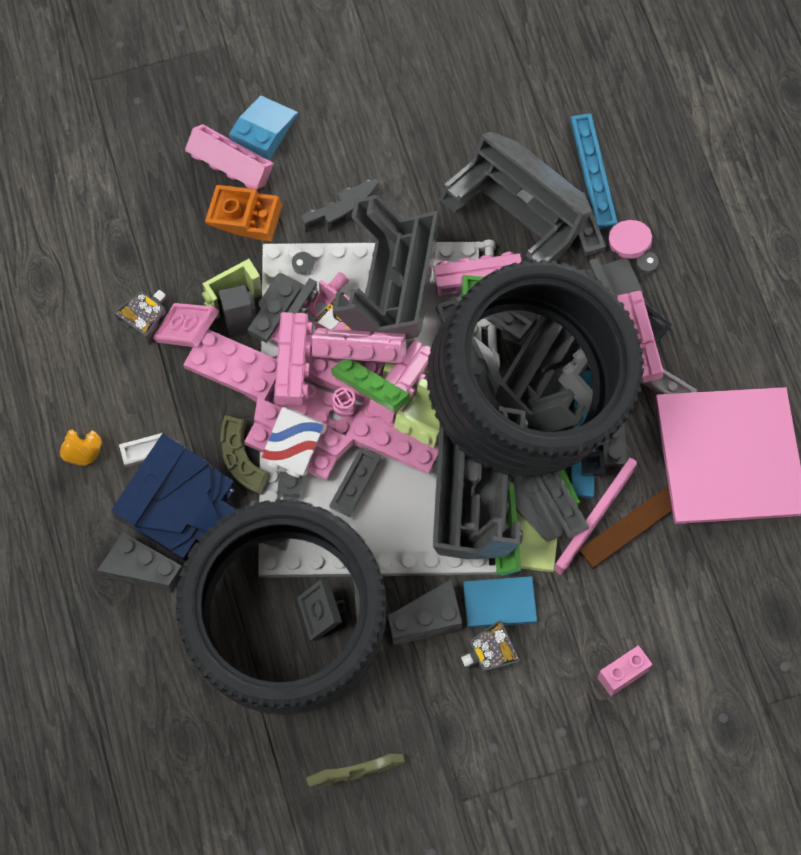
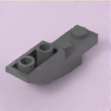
(337, 214)

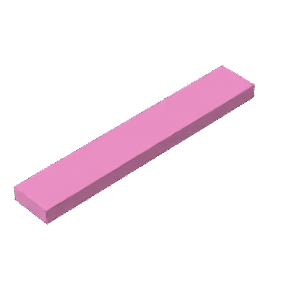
(596, 515)

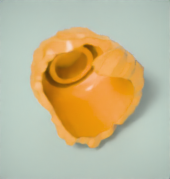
(80, 451)

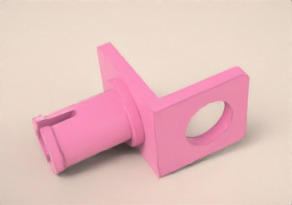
(328, 292)

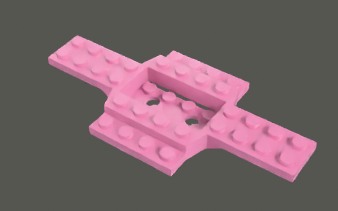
(255, 377)

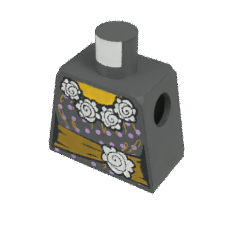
(142, 315)
(490, 649)

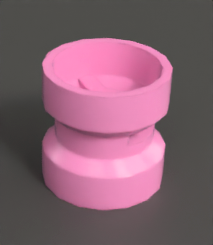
(343, 408)

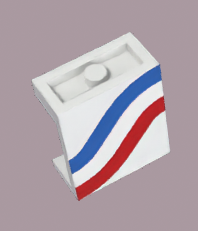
(293, 441)

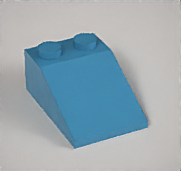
(263, 127)

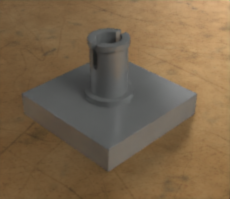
(320, 609)

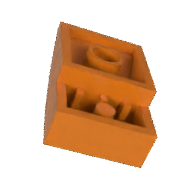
(244, 212)

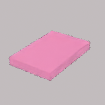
(185, 324)

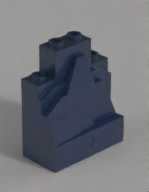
(174, 498)

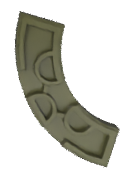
(236, 457)
(355, 772)

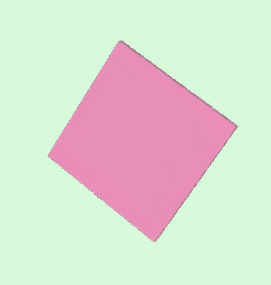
(730, 455)

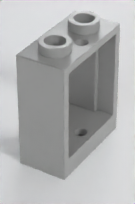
(571, 380)

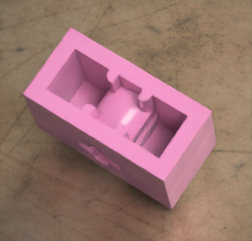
(624, 671)

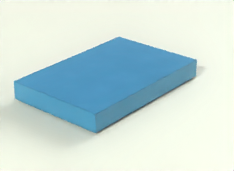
(499, 599)

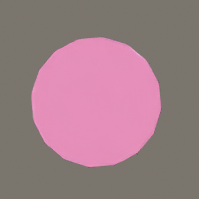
(630, 239)

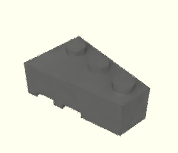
(237, 310)
(140, 565)
(427, 616)

